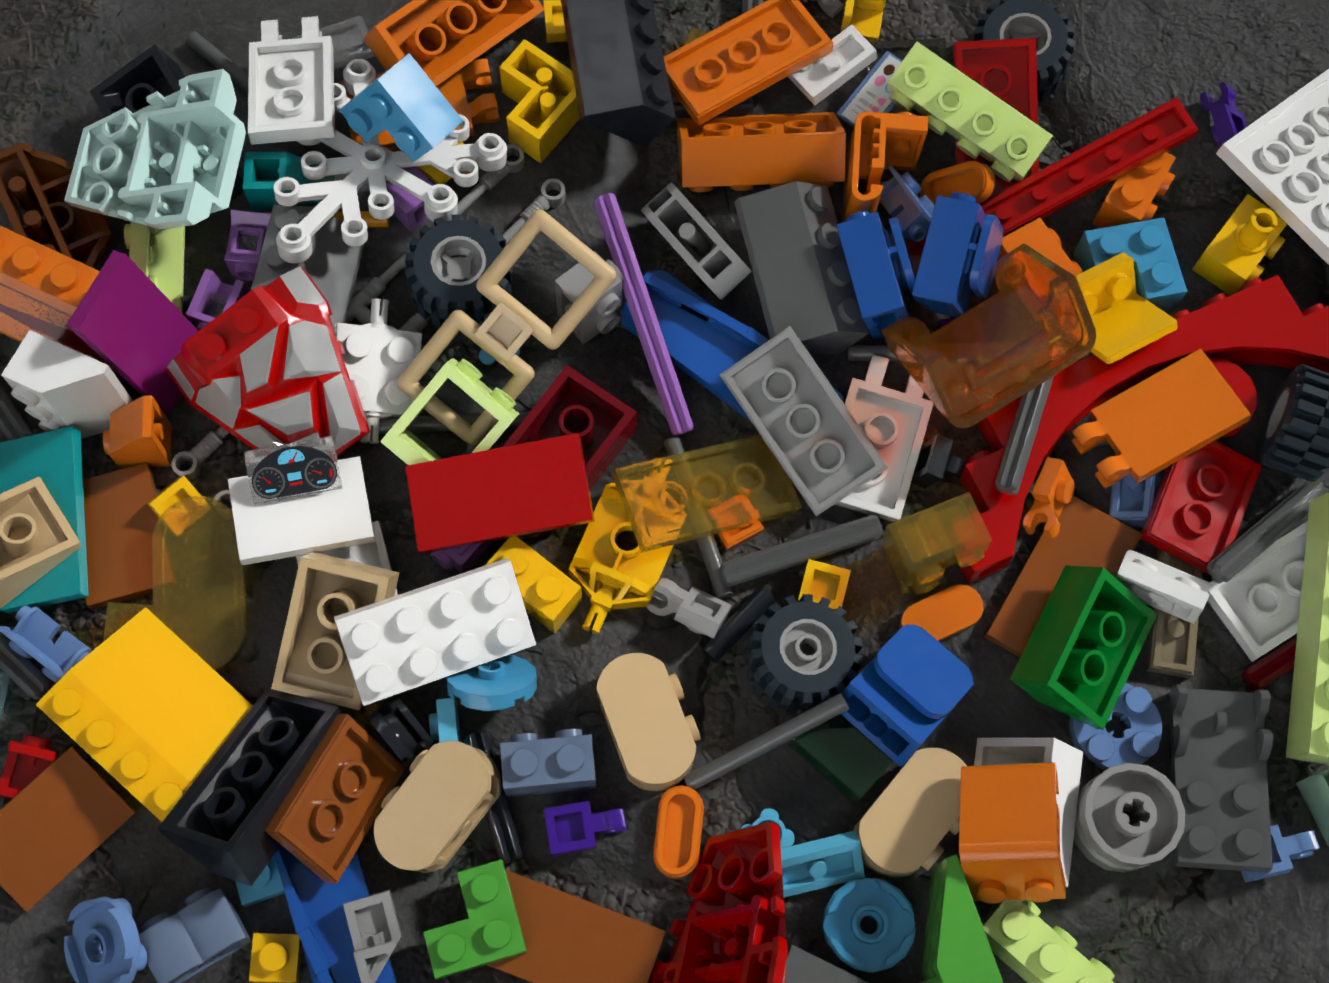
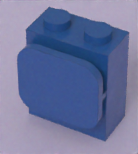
(957, 255)
(878, 269)
(906, 692)

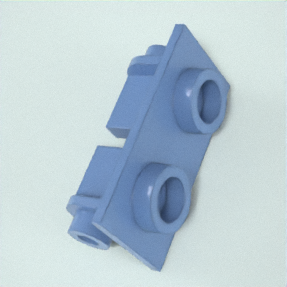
(902, 194)
(33, 639)

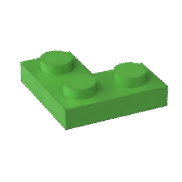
(487, 934)

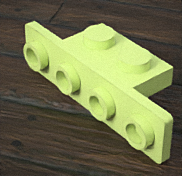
(159, 257)

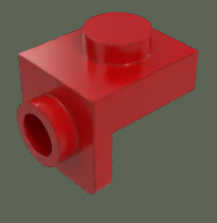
(25, 763)

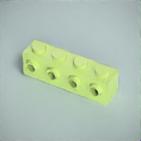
(968, 113)
(1036, 949)

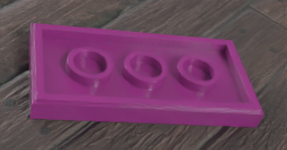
(133, 328)

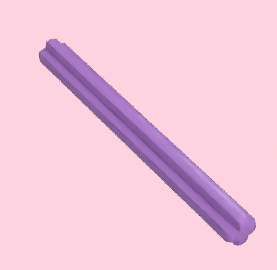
(643, 314)

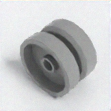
(1128, 818)

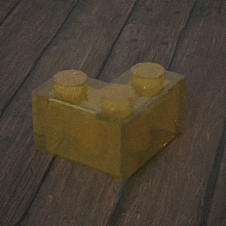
(934, 539)

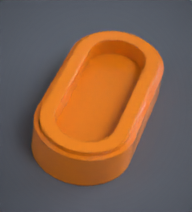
(967, 178)
(945, 612)
(678, 832)

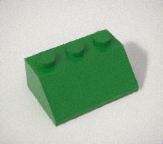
(1084, 645)

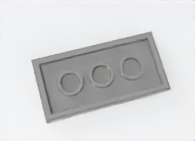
(803, 421)

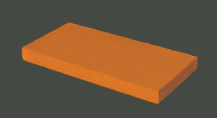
(744, 57)

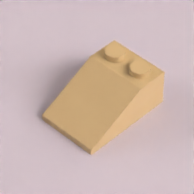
(31, 537)
(311, 649)

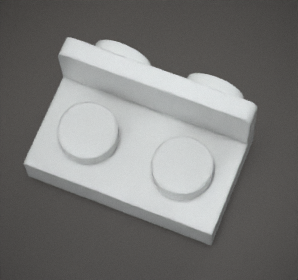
(1164, 586)

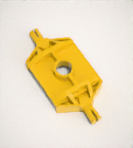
(606, 572)

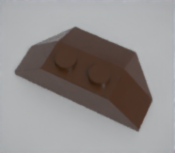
(33, 199)

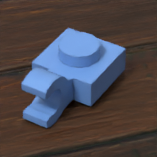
(1284, 849)

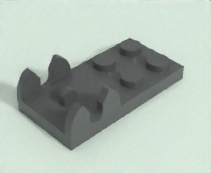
(1221, 777)

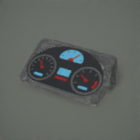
(293, 470)

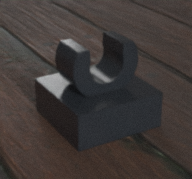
(936, 463)

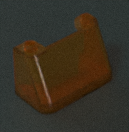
(1002, 344)

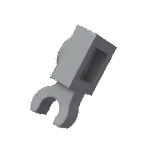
(695, 608)

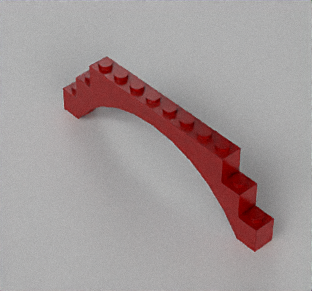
(1247, 327)

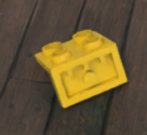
(1119, 314)

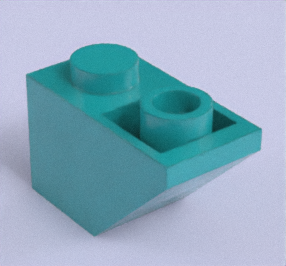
(262, 172)

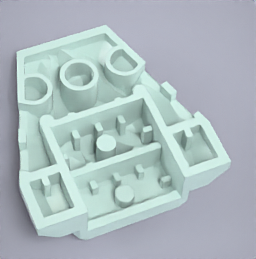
(164, 161)

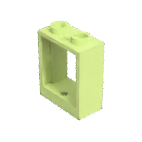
(467, 377)

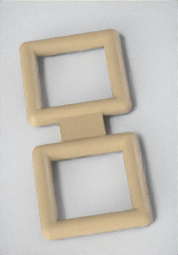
(508, 323)

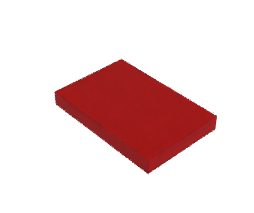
(1201, 504)

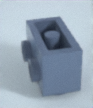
(547, 764)

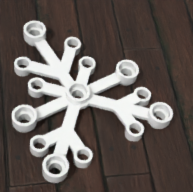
(376, 165)

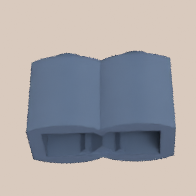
(193, 937)

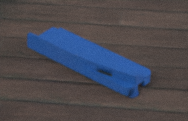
(694, 345)
(321, 918)

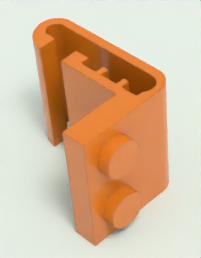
(874, 144)
(1011, 832)

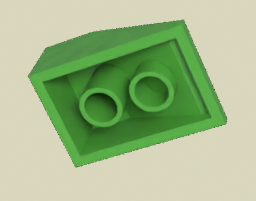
(954, 935)

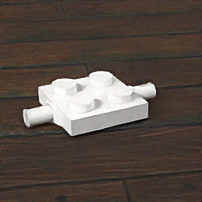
(375, 361)

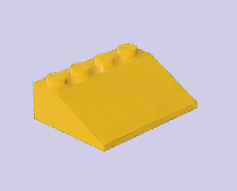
(147, 710)

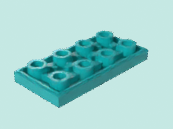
(58, 462)

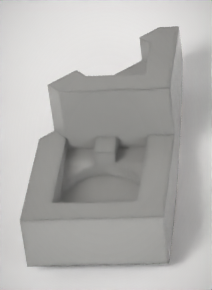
(373, 932)

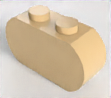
(647, 721)
(436, 806)
(913, 815)

